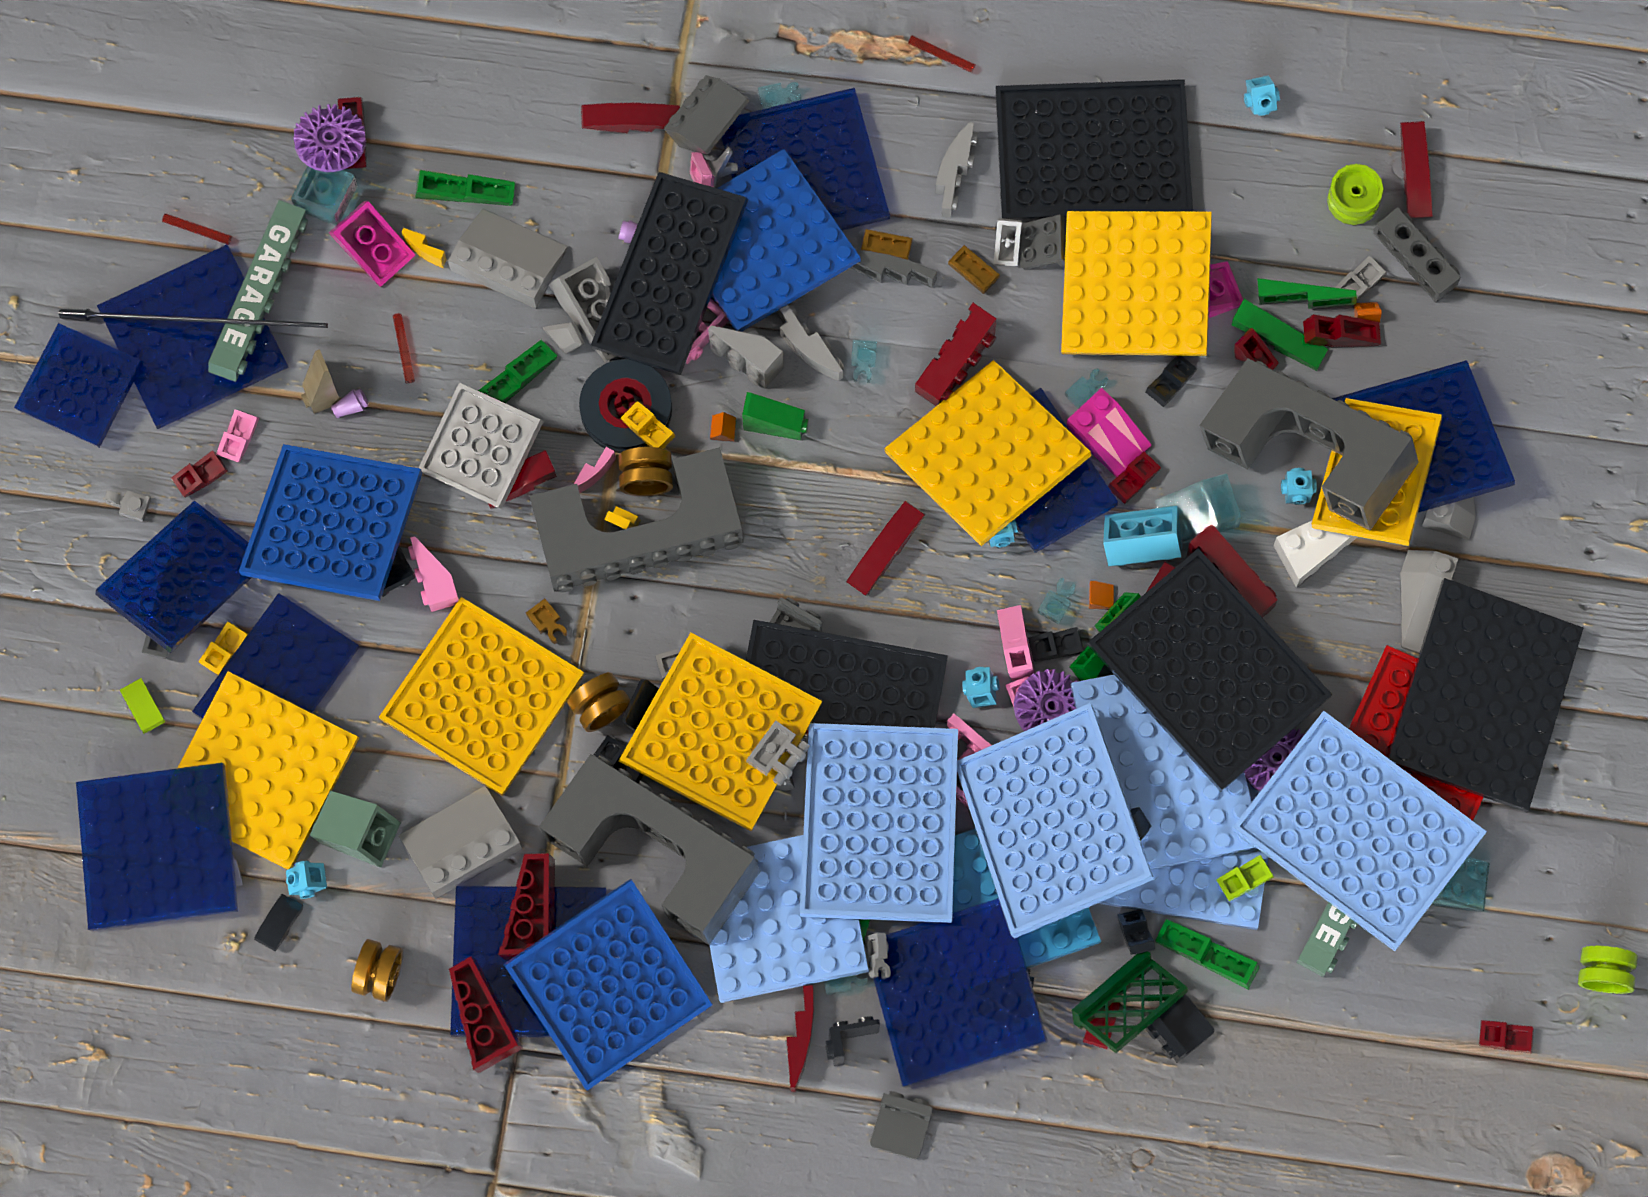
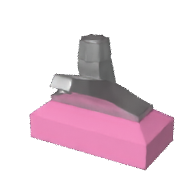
(709, 172)

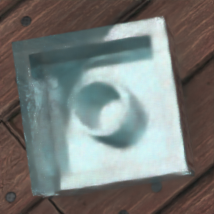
(325, 194)

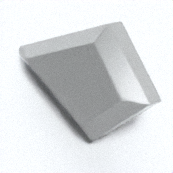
(565, 336)

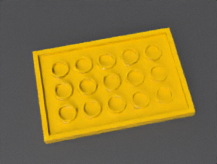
(1399, 517)

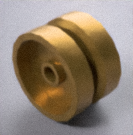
(645, 471)
(599, 702)
(377, 970)

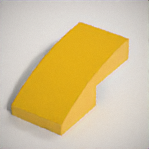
(419, 245)
(647, 427)
(622, 518)
(225, 645)

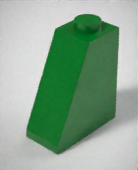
(773, 417)

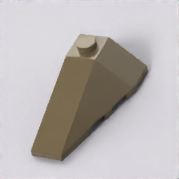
(318, 385)

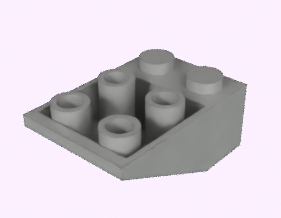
(748, 353)

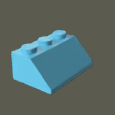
(1142, 536)

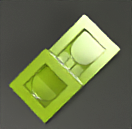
(142, 706)
(1245, 878)

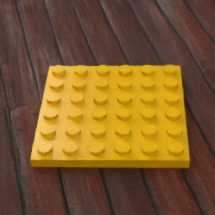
(1136, 283)
(987, 452)
(481, 696)
(709, 723)
(275, 765)

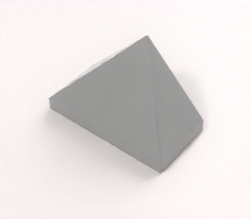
(1007, 242)

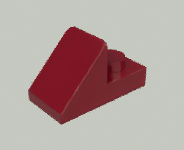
(1252, 347)

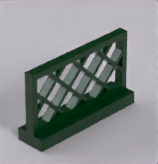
(1112, 990)

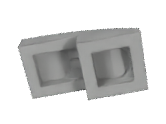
(1363, 277)

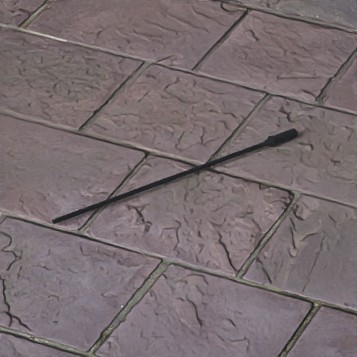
(87, 315)

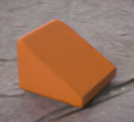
(1101, 595)

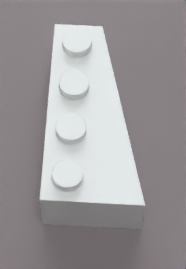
(1307, 549)

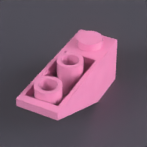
(437, 581)
(1015, 643)

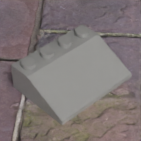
(507, 258)
(460, 842)

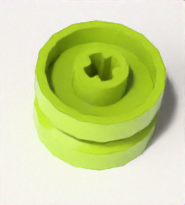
(1355, 194)
(1607, 969)

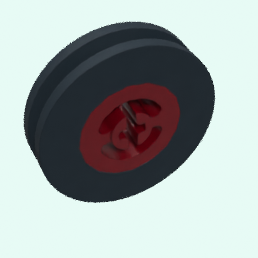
(617, 381)

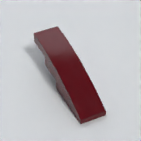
(626, 116)
(1416, 169)
(885, 548)
(799, 1046)

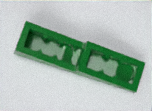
(464, 189)
(1318, 296)
(1279, 334)
(520, 372)
(1088, 663)
(1207, 953)

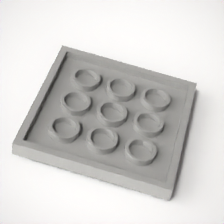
(480, 445)

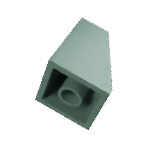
(355, 828)

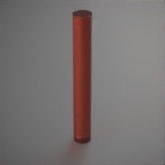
(942, 54)
(196, 228)
(403, 348)

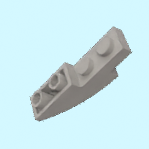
(954, 166)
(811, 349)

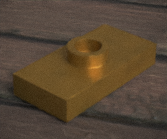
(887, 243)
(973, 269)

